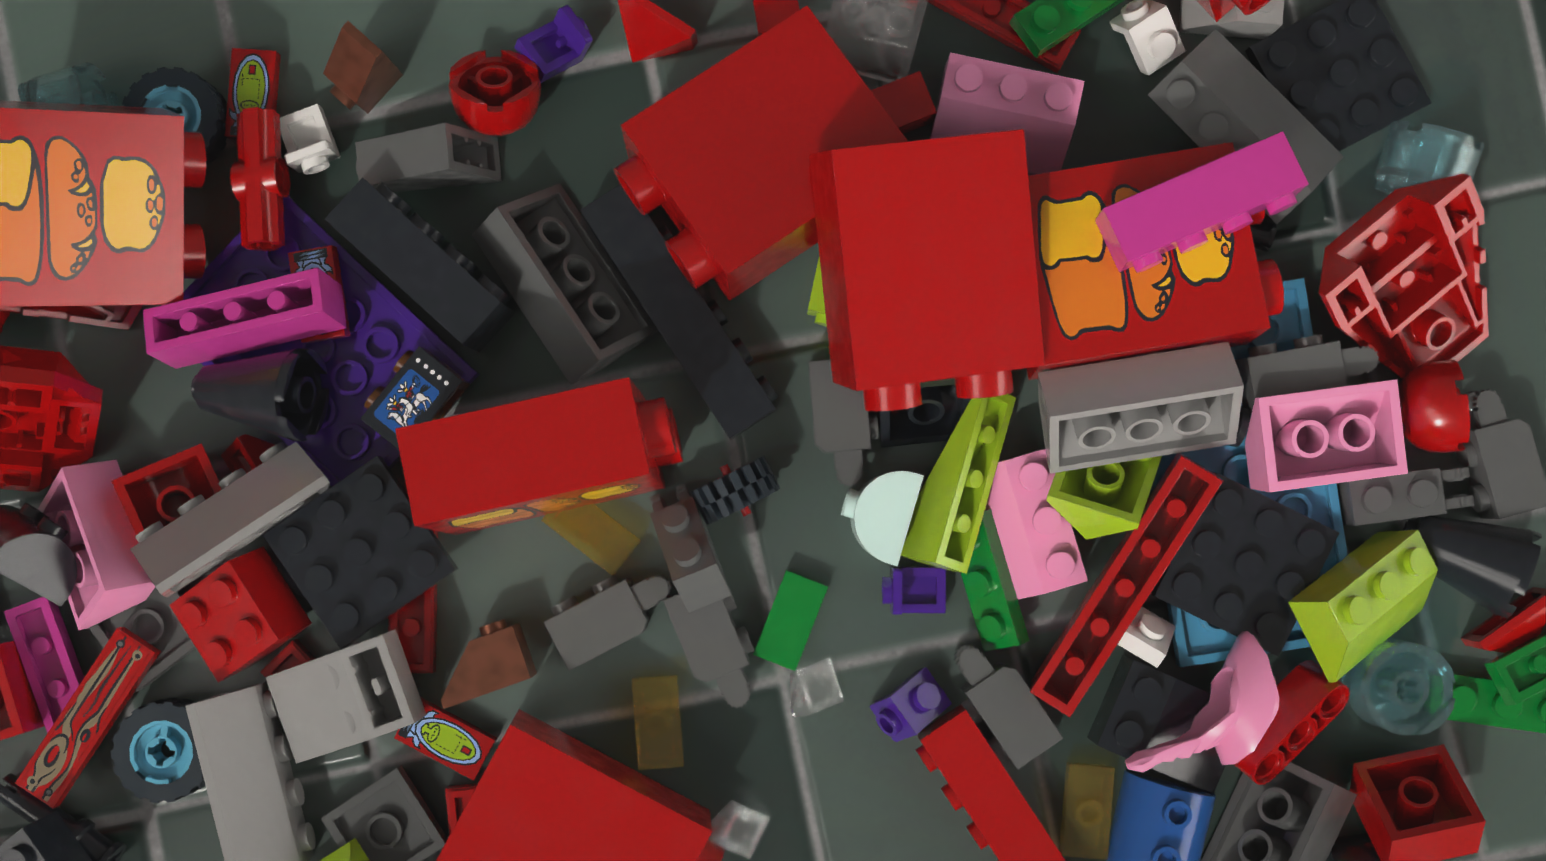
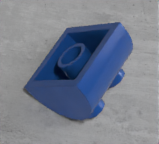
(1159, 820)

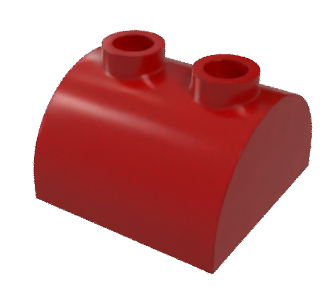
(164, 486)

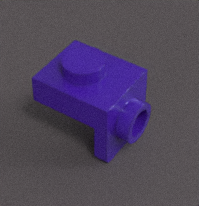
(556, 44)
(915, 590)
(910, 706)

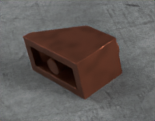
(359, 70)
(490, 663)

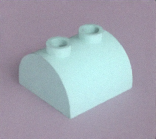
(883, 513)

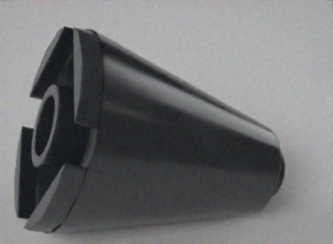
(267, 392)
(1481, 558)

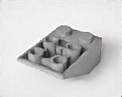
(346, 697)

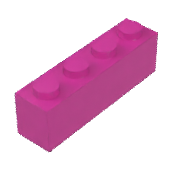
(1201, 202)
(244, 318)

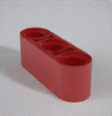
(1304, 710)

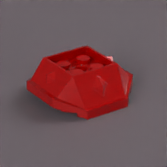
(44, 417)

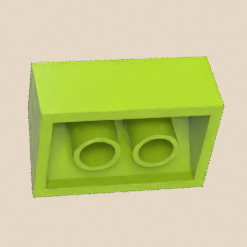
(1365, 599)

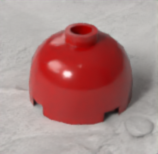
(495, 92)
(1433, 408)

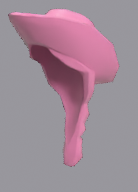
(1234, 719)

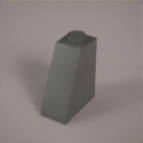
(429, 158)

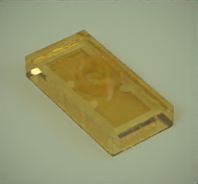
(594, 535)
(657, 722)
(1087, 810)

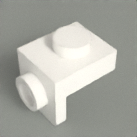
(1149, 34)
(308, 140)
(1148, 637)

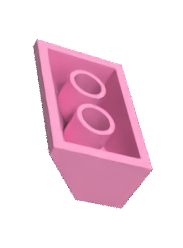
(1000, 97)
(1325, 437)
(1032, 532)
(100, 539)

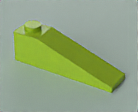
(958, 487)

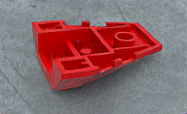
(1411, 275)

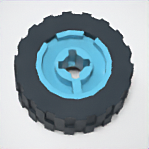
(184, 94)
(140, 757)

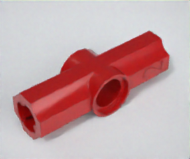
(260, 179)

